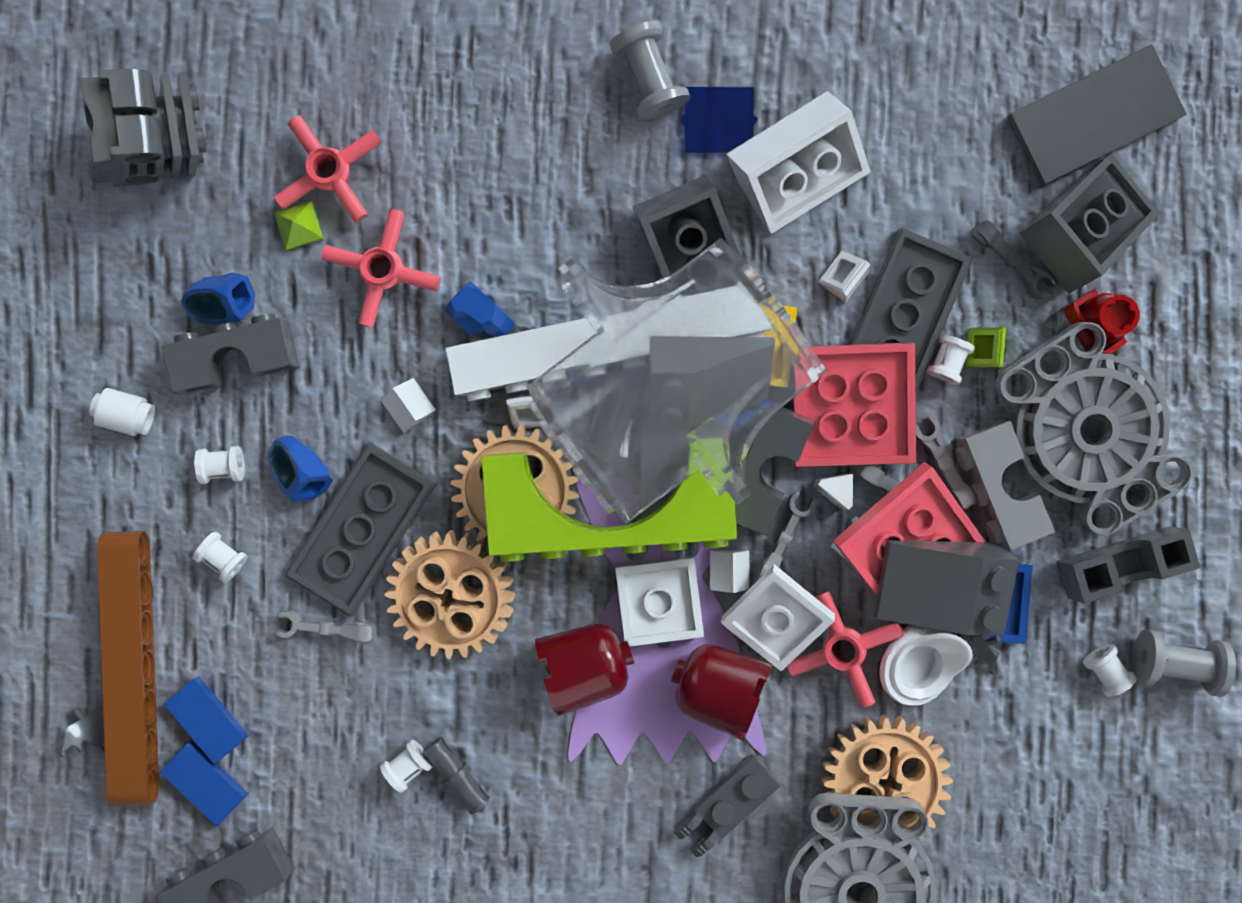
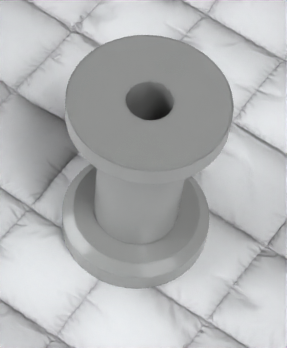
(649, 69)
(1212, 666)

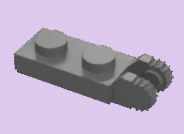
(728, 804)

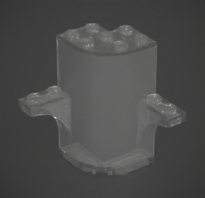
(672, 379)

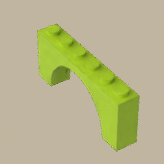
(526, 522)

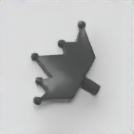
(983, 649)
(85, 729)

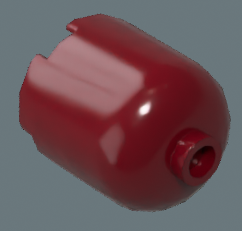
(583, 666)
(720, 688)

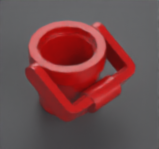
(1112, 312)

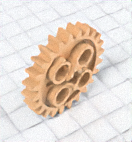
(552, 481)
(442, 627)
(922, 785)

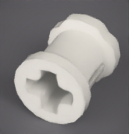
(950, 359)
(219, 465)
(220, 557)
(1110, 670)
(405, 766)

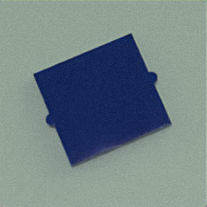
(718, 118)

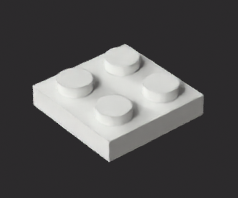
(659, 601)
(778, 618)

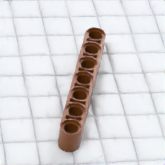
(128, 668)

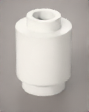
(122, 412)

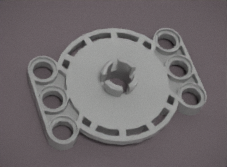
(1125, 434)
(862, 853)

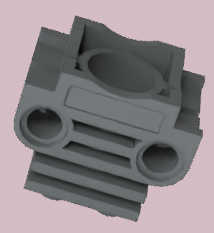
(139, 131)

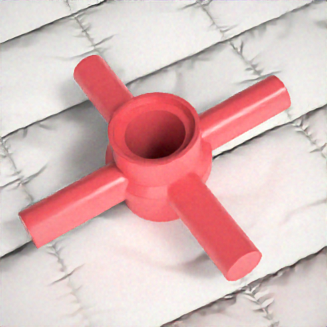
(316, 158)
(365, 264)
(851, 665)

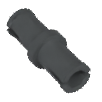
(456, 775)

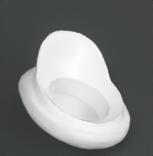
(922, 664)

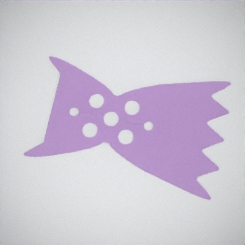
(649, 698)

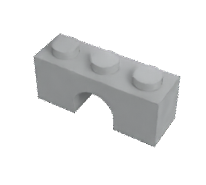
(986, 457)

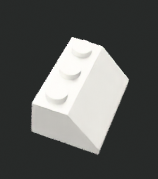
(800, 161)

